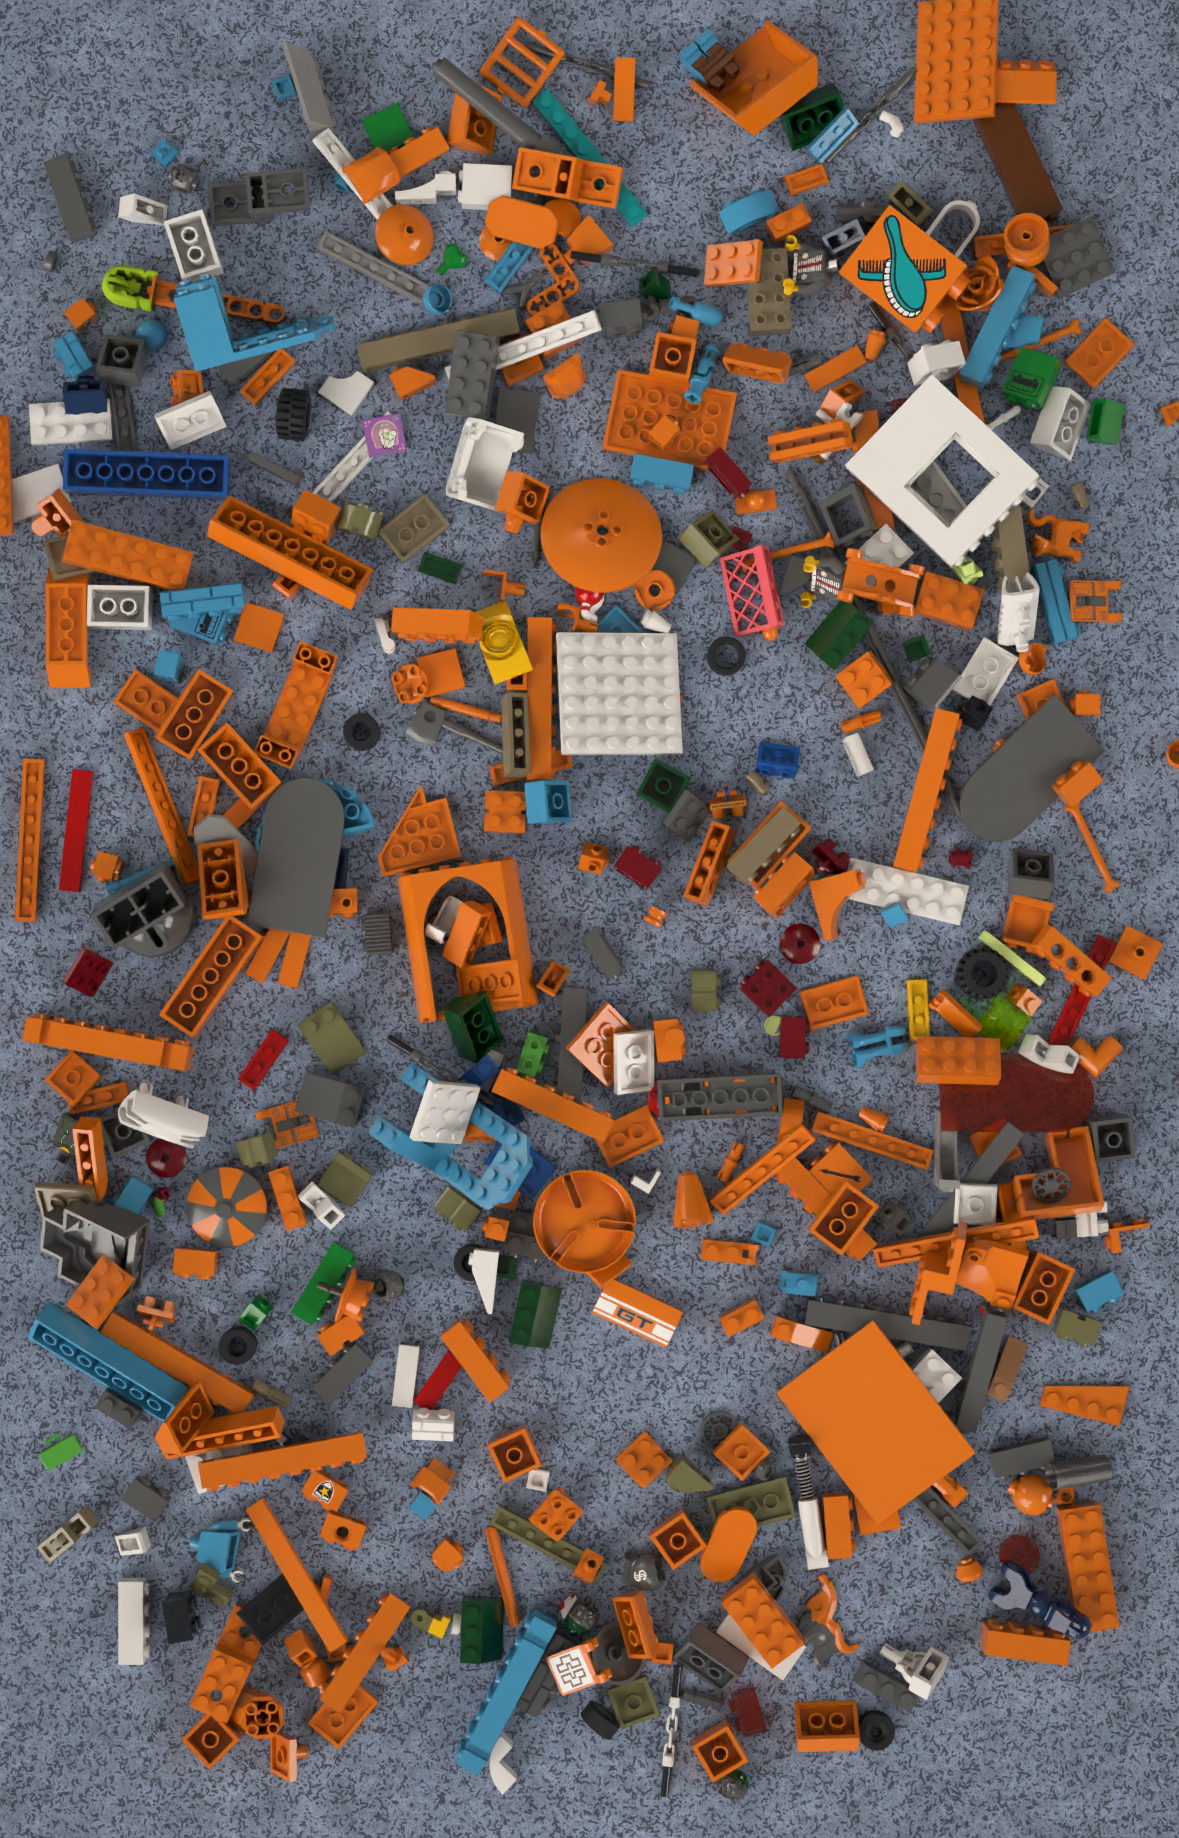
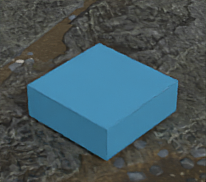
(284, 88)
(894, 914)
(763, 1234)
(422, 1505)

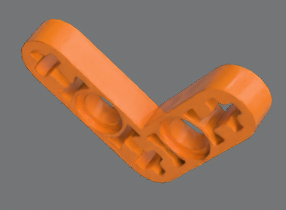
(561, 280)

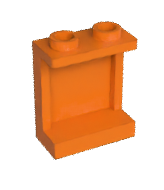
(1025, 921)

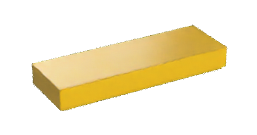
(918, 1008)

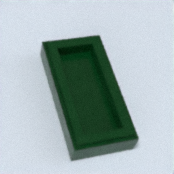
(440, 568)

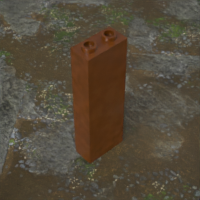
(1018, 163)

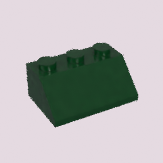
(811, 115)
(839, 633)
(472, 1025)
(535, 1314)
(481, 1629)

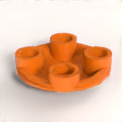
(410, 683)

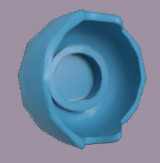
(432, 298)
(153, 333)

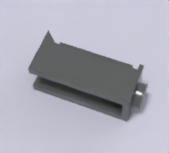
(603, 954)

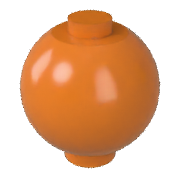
(1031, 1494)

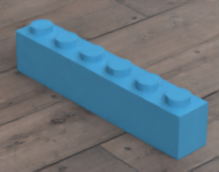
(997, 328)

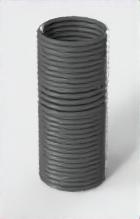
(1079, 1472)

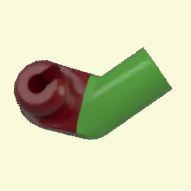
(159, 1199)

